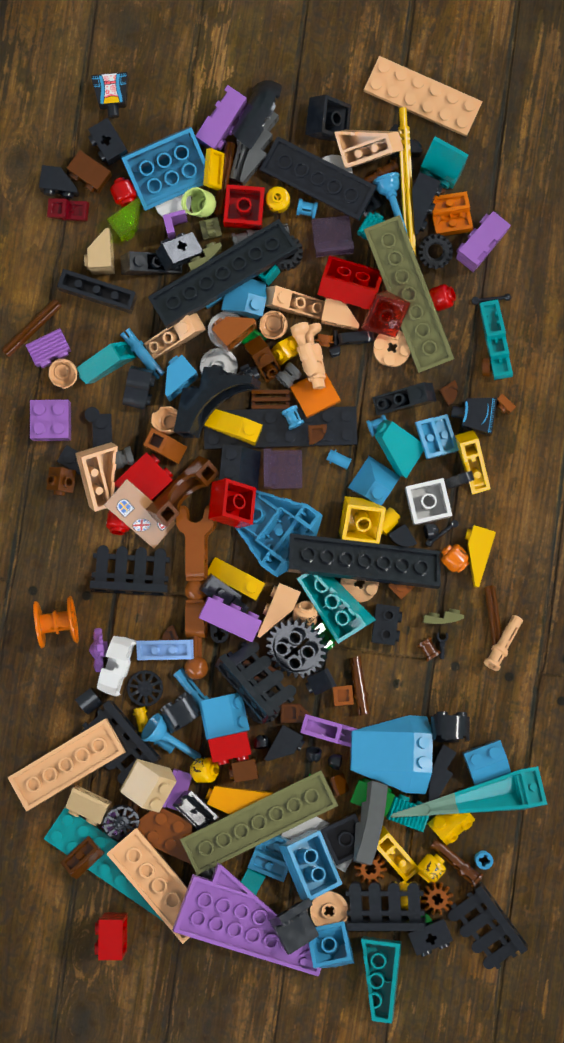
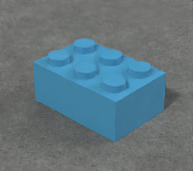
(310, 864)

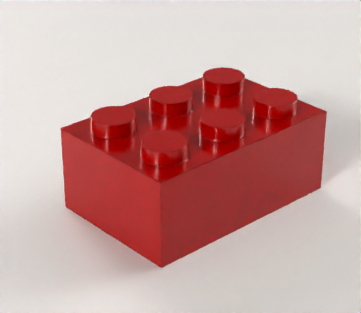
(349, 282)
(111, 936)

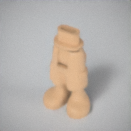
(310, 353)

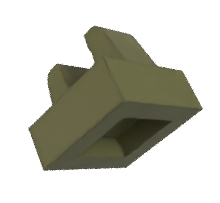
(210, 229)

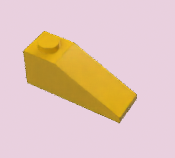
(234, 426)
(473, 460)
(478, 548)
(236, 578)
(396, 855)

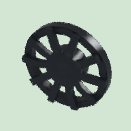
(145, 688)
(120, 821)

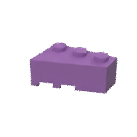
(222, 120)
(482, 241)
(230, 618)

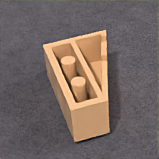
(365, 146)
(97, 473)

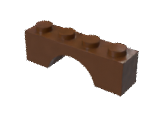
(195, 476)

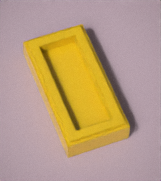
(213, 169)

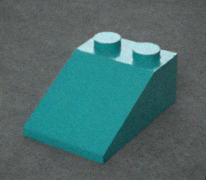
(444, 162)

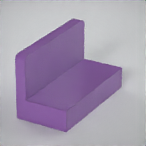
(174, 219)
(183, 782)

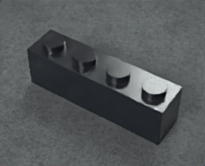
(97, 291)

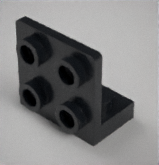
(294, 926)

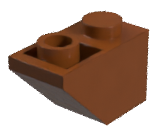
(165, 446)

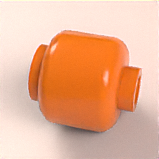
(455, 558)

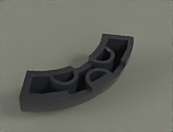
(257, 110)

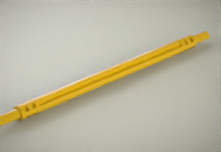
(406, 177)

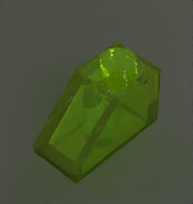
(126, 220)

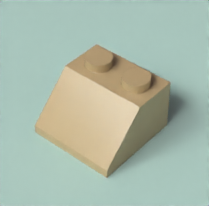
(101, 254)
(148, 785)
(88, 805)

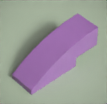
(327, 730)

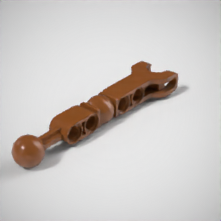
(196, 573)

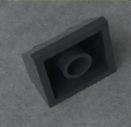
(326, 117)
(240, 464)

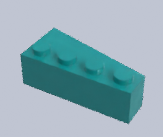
(335, 606)
(382, 969)

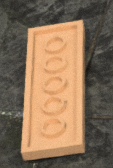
(422, 96)
(66, 764)
(150, 877)

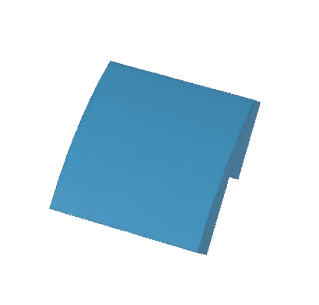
(436, 436)
(269, 859)

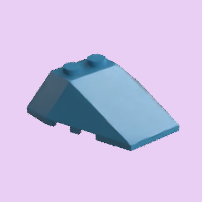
(271, 528)
(395, 753)

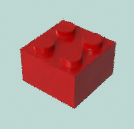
(244, 207)
(232, 503)
(230, 747)

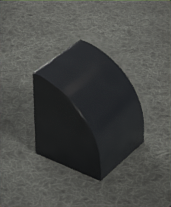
(402, 537)
(89, 701)

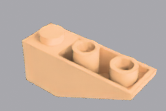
(294, 302)
(175, 336)
(282, 604)

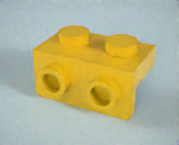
(451, 825)

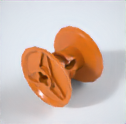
(55, 622)

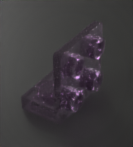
(332, 236)
(282, 469)

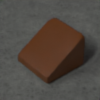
(339, 784)

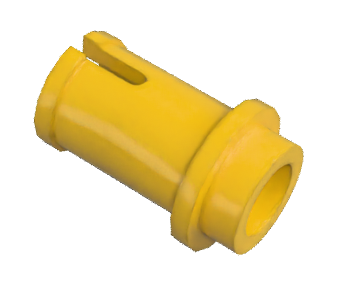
(141, 717)

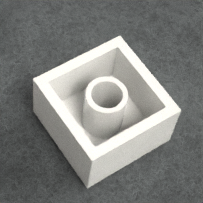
(428, 501)

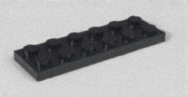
(318, 178)

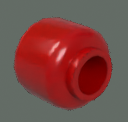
(123, 191)
(442, 297)
(115, 525)

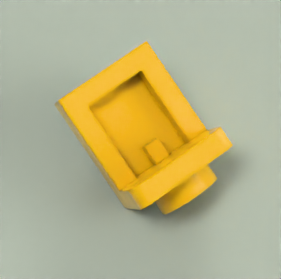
(285, 350)

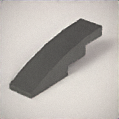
(257, 155)
(370, 827)

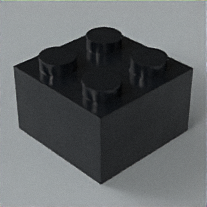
(341, 838)

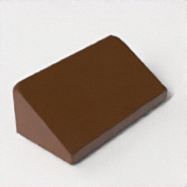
(82, 857)

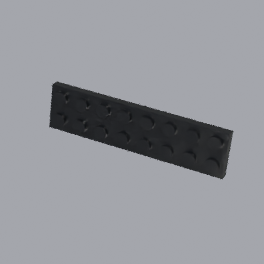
(223, 273)
(275, 432)
(364, 561)

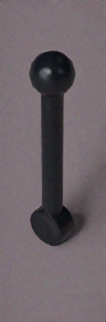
(475, 300)
(454, 524)

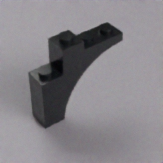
(200, 402)

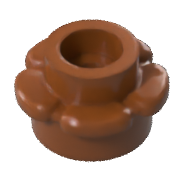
(324, 340)

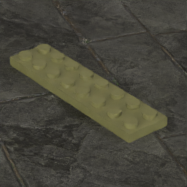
(405, 279)
(258, 822)

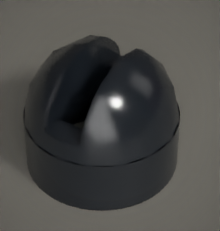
(430, 530)
(261, 742)
(313, 754)
(335, 761)

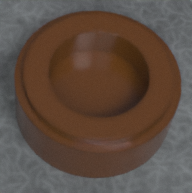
(486, 367)

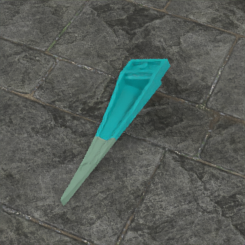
(506, 793)

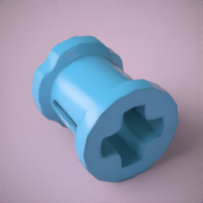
(307, 208)
(292, 417)
(372, 425)
(486, 865)

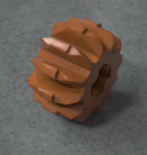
(371, 875)
(442, 893)

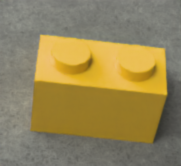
(361, 520)

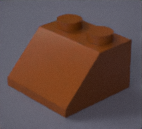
(232, 330)

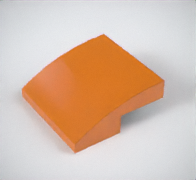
(452, 214)
(314, 400)

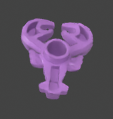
(98, 649)

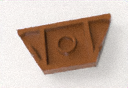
(164, 832)

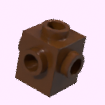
(61, 480)

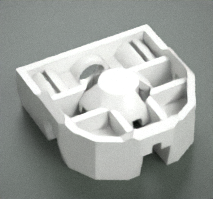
(117, 665)

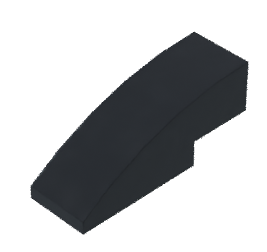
(440, 774)

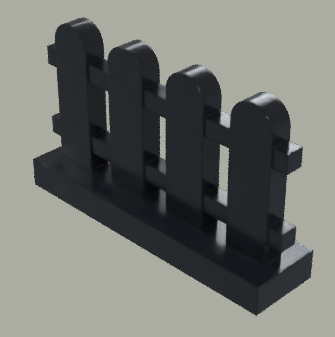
(120, 576)
(244, 683)
(124, 726)
(376, 921)
(497, 932)

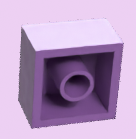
(50, 420)

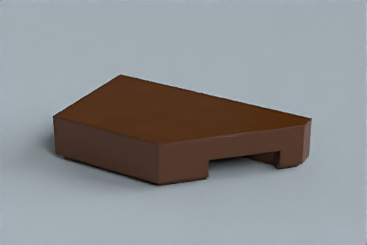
(293, 713)

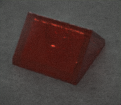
(386, 314)

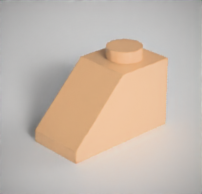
(338, 315)

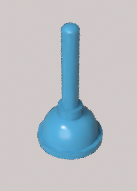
(388, 186)
(157, 730)

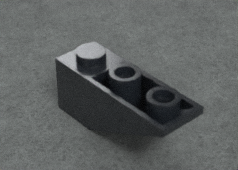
(423, 195)
(144, 264)
(405, 398)

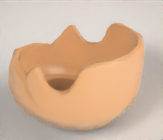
(273, 324)
(63, 373)
(164, 420)

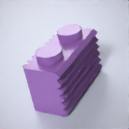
(48, 348)

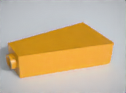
(233, 799)

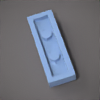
(165, 649)

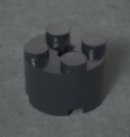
(180, 713)
(450, 727)

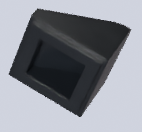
(375, 203)

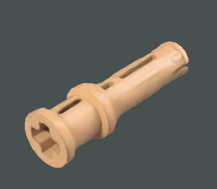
(500, 650)

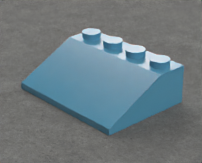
(166, 168)

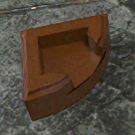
(449, 392)
(316, 433)
(170, 634)

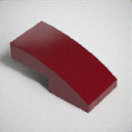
(68, 210)

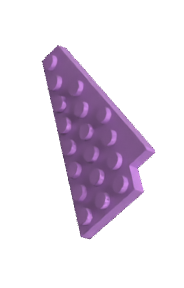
(236, 919)

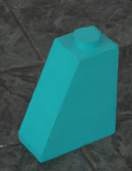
(105, 362)
(399, 447)

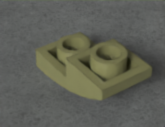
(211, 251)
(448, 617)

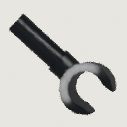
(335, 350)
(442, 645)

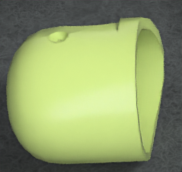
(202, 202)

